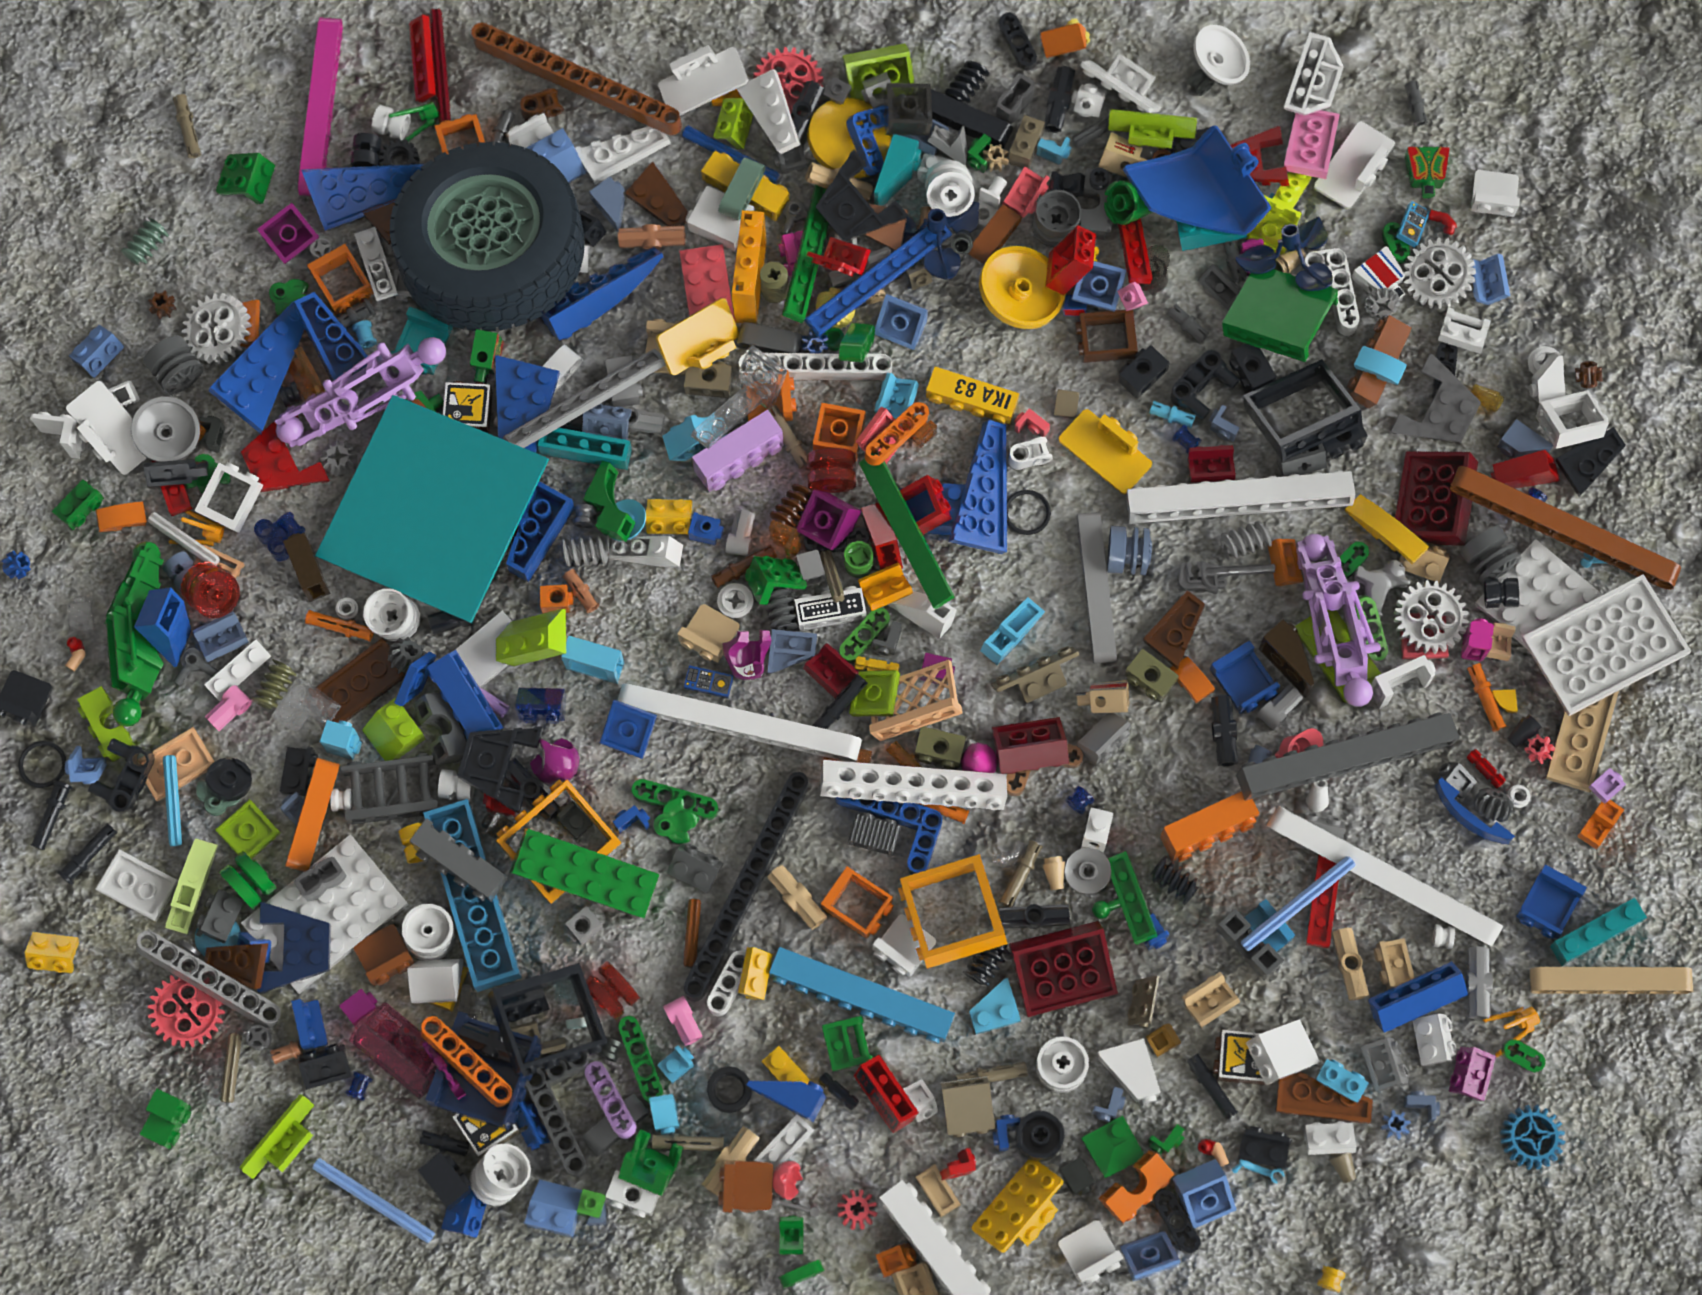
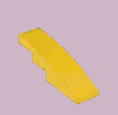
(1387, 529)

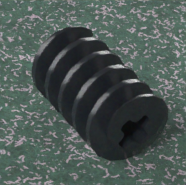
(966, 81)
(1174, 880)
(985, 963)

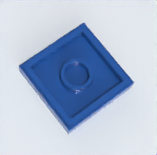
(415, 679)
(628, 729)

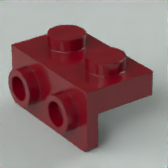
(1211, 463)
(830, 670)

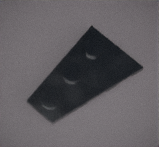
(1590, 459)

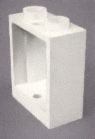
(1551, 409)
(246, 506)

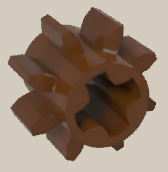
(159, 300)
(1588, 374)

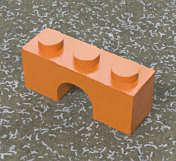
(1153, 1175)

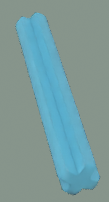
(172, 800)

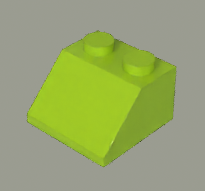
(393, 731)

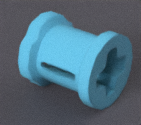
(364, 334)

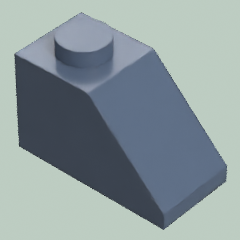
(610, 200)
(1521, 441)

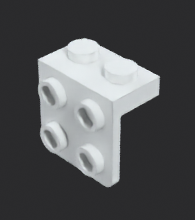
(1495, 193)
(64, 426)
(899, 948)
(1090, 1252)

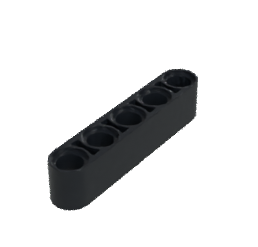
(975, 122)

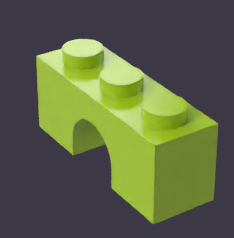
(96, 708)

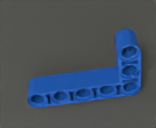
(918, 823)

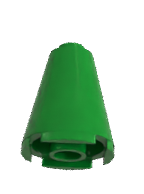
(1124, 203)

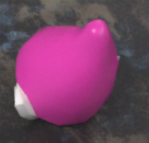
(979, 758)

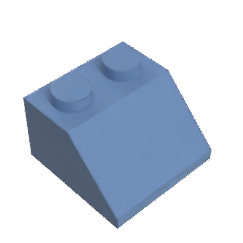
(561, 153)
(1101, 286)
(1204, 1193)
(554, 1208)

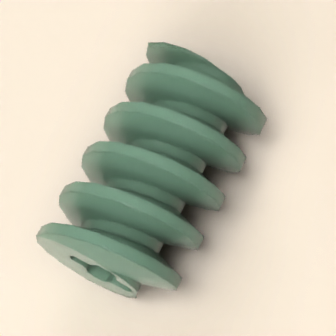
(144, 241)

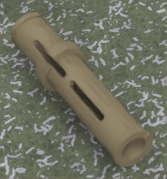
(184, 117)
(792, 444)
(1024, 866)
(997, 1073)
(717, 1143)

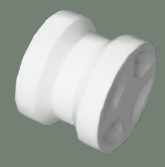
(341, 800)
(1443, 936)

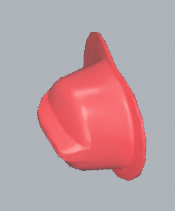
(1300, 742)

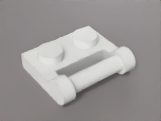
(1461, 335)

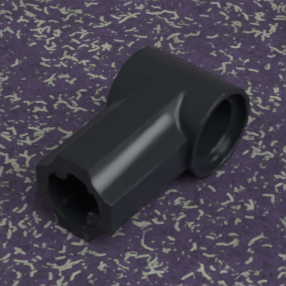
(443, 622)

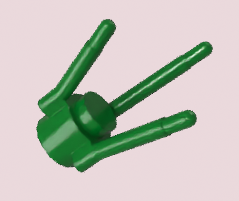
(425, 112)

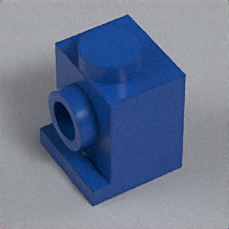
(709, 536)

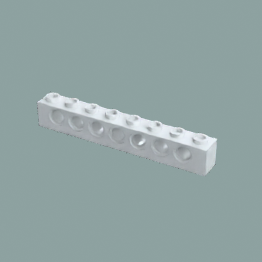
(913, 785)

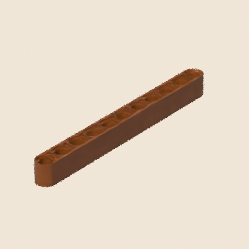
(581, 86)
(1565, 527)

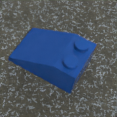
(922, 506)
(795, 1096)

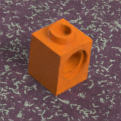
(549, 592)

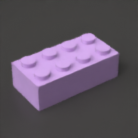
(738, 451)

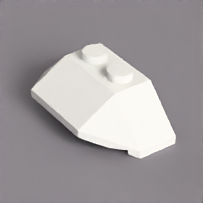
(1315, 76)

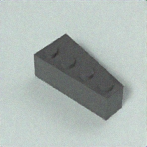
(457, 861)

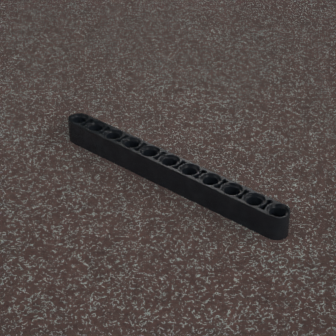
(742, 896)

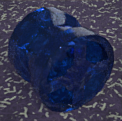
(1079, 800)

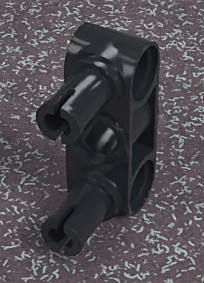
(1197, 378)
(131, 778)

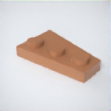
(890, 235)

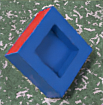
(1073, 308)

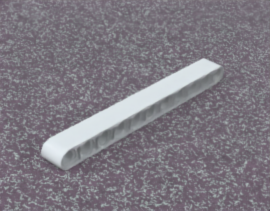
(742, 723)
(1385, 876)

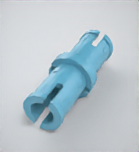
(1172, 414)

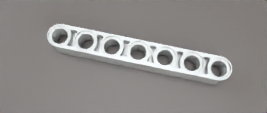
(827, 360)

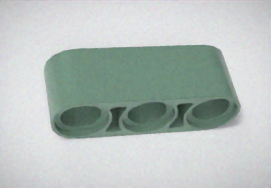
(741, 188)

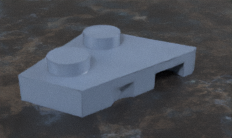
(790, 649)

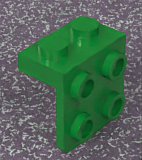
(246, 175)
(771, 572)

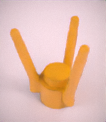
(211, 530)
(1525, 1019)

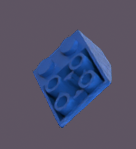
(165, 623)

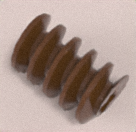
(791, 505)

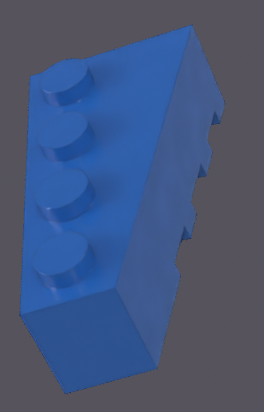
(329, 337)
(538, 529)

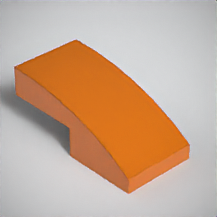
(119, 516)
(1193, 680)
(1600, 823)

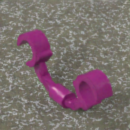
(441, 1065)

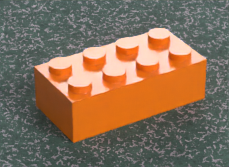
(1208, 826)

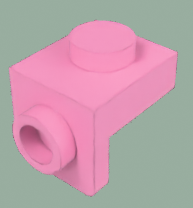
(1132, 296)

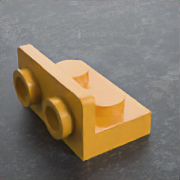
(884, 586)

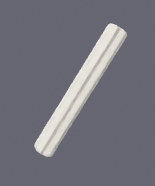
(182, 538)

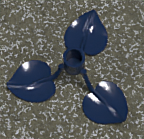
(1309, 235)
(943, 262)

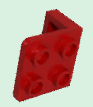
(842, 257)

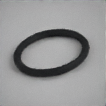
(1047, 506)
(29, 748)

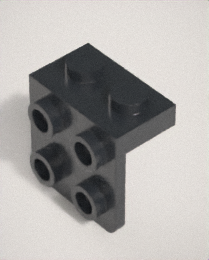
(24, 698)

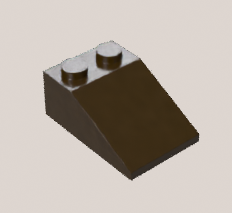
(1286, 653)

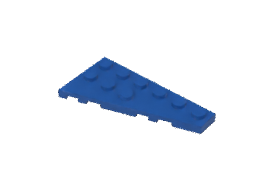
(347, 191)
(257, 375)
(522, 394)
(983, 504)

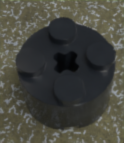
(1050, 1127)

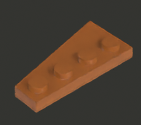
(1307, 1097)

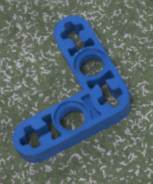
(865, 132)

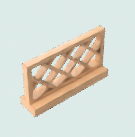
(921, 716)

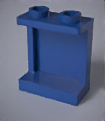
(1244, 678)
(1550, 902)

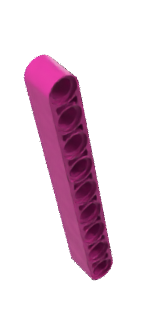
(321, 98)

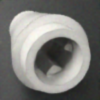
(1317, 797)

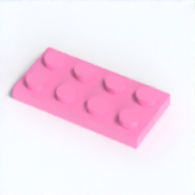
(1311, 143)

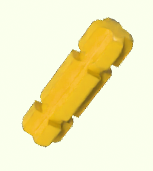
(874, 665)

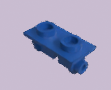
(536, 1132)

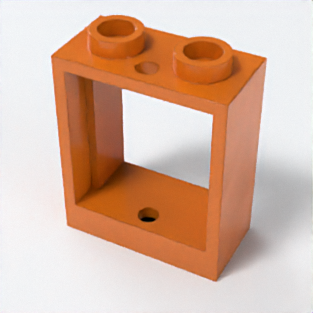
(449, 127)
(330, 262)
(837, 890)

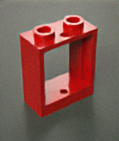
(1072, 259)
(940, 504)

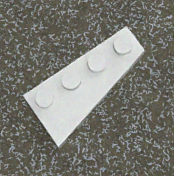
(769, 106)
(620, 152)

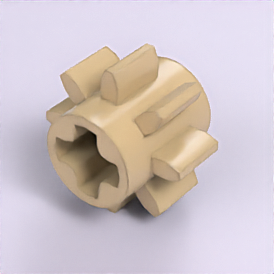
(996, 151)

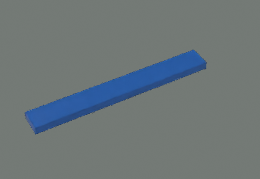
(874, 280)

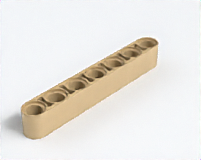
(1611, 980)

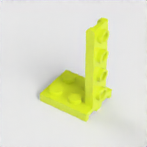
(1281, 211)

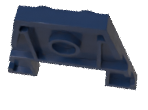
(304, 949)

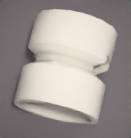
(395, 126)
(451, 786)

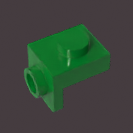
(976, 153)
(1173, 1140)
(791, 1235)

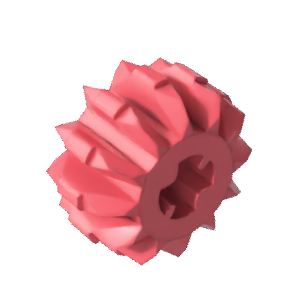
(862, 1216)

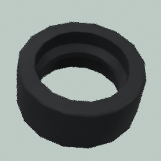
(711, 1086)

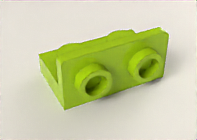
(734, 122)

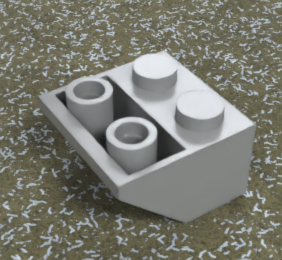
(1104, 738)

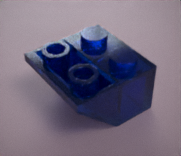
(541, 704)

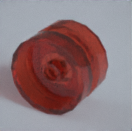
(831, 470)
(210, 590)
(613, 988)

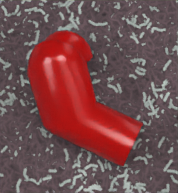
(1445, 219)

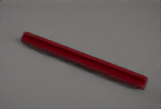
(440, 65)

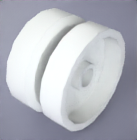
(949, 187)
(424, 920)
(1062, 1050)

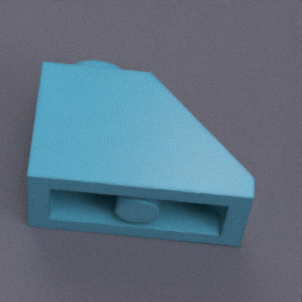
(664, 1114)

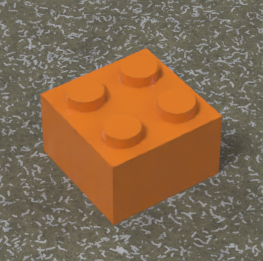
(839, 427)

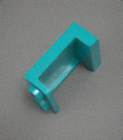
(417, 328)

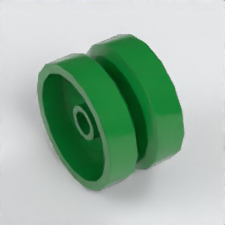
(248, 879)

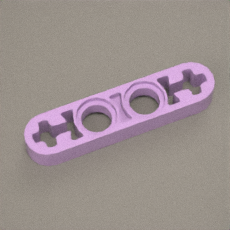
(610, 1099)

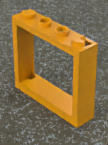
(748, 264)
(541, 802)
(961, 948)

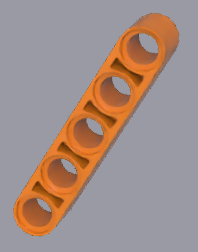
(312, 815)
(469, 1073)

